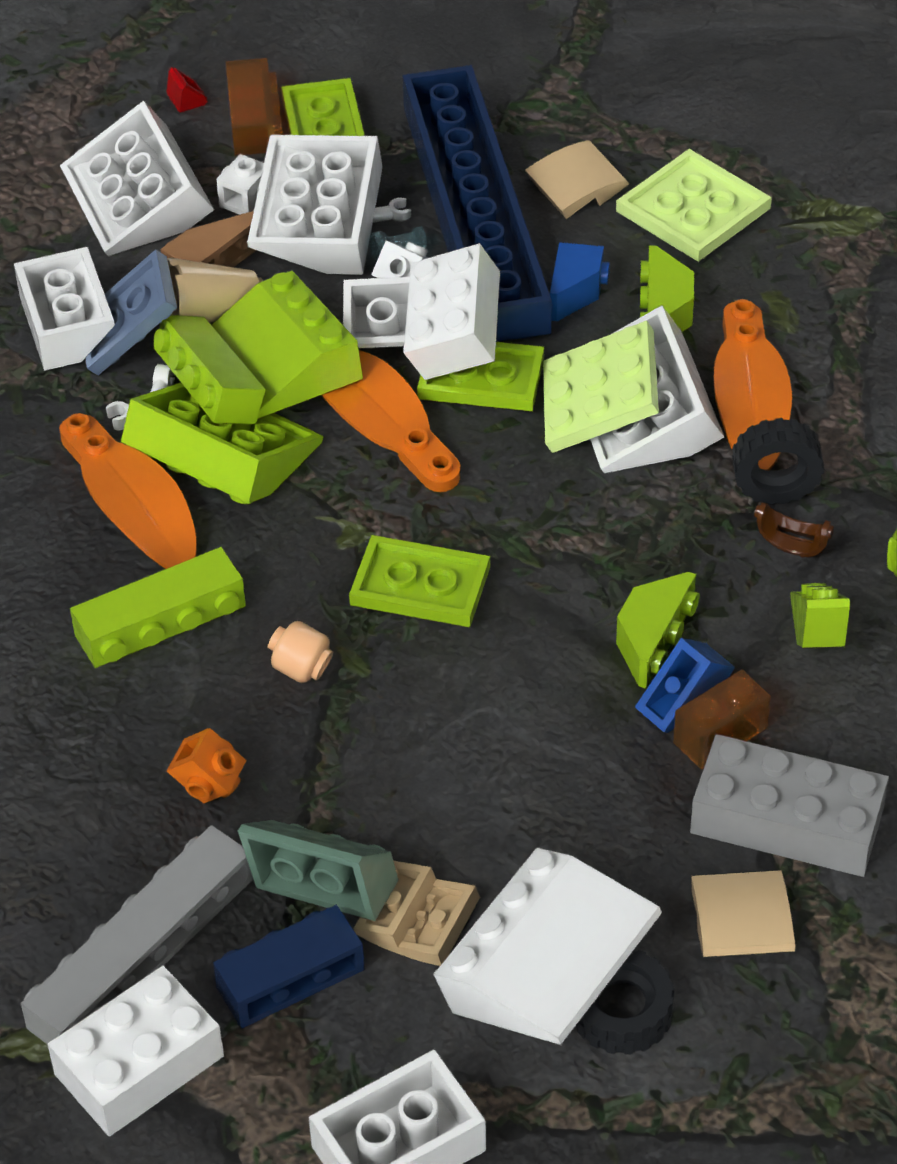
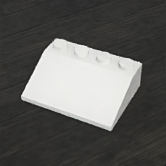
(136, 183)
(318, 201)
(685, 412)
(545, 947)

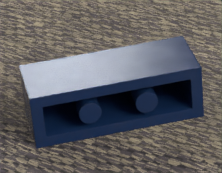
(288, 965)

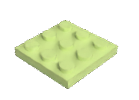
(693, 204)
(600, 386)

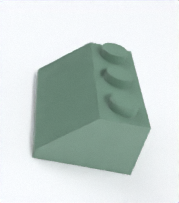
(319, 867)

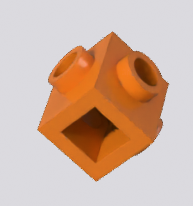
(207, 766)

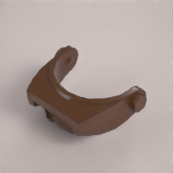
(771, 522)

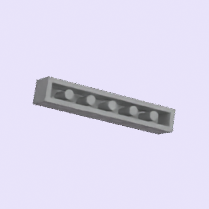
(141, 934)

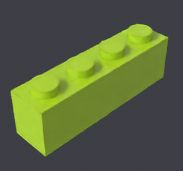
(209, 369)
(158, 607)

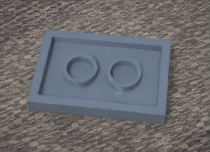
(137, 307)

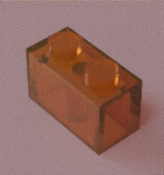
(730, 709)

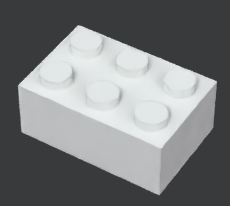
(452, 312)
(136, 1050)
(402, 1119)

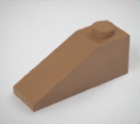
(214, 243)

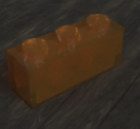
(253, 105)

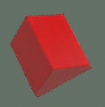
(184, 91)

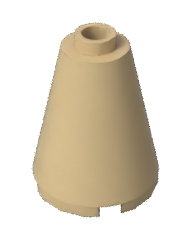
(208, 288)

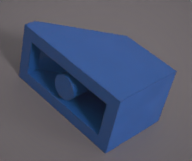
(577, 278)
(685, 675)

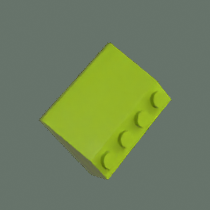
(290, 342)
(232, 457)

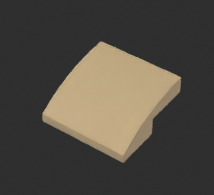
(576, 177)
(743, 913)
(421, 915)

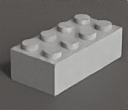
(789, 805)

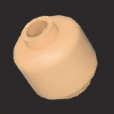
(300, 651)

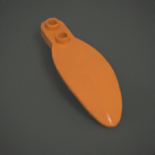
(749, 376)
(393, 417)
(132, 491)

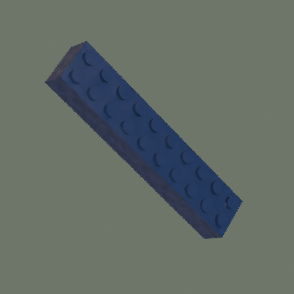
(476, 192)

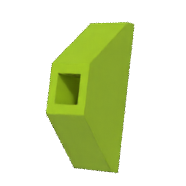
(668, 285)
(820, 616)
(654, 621)

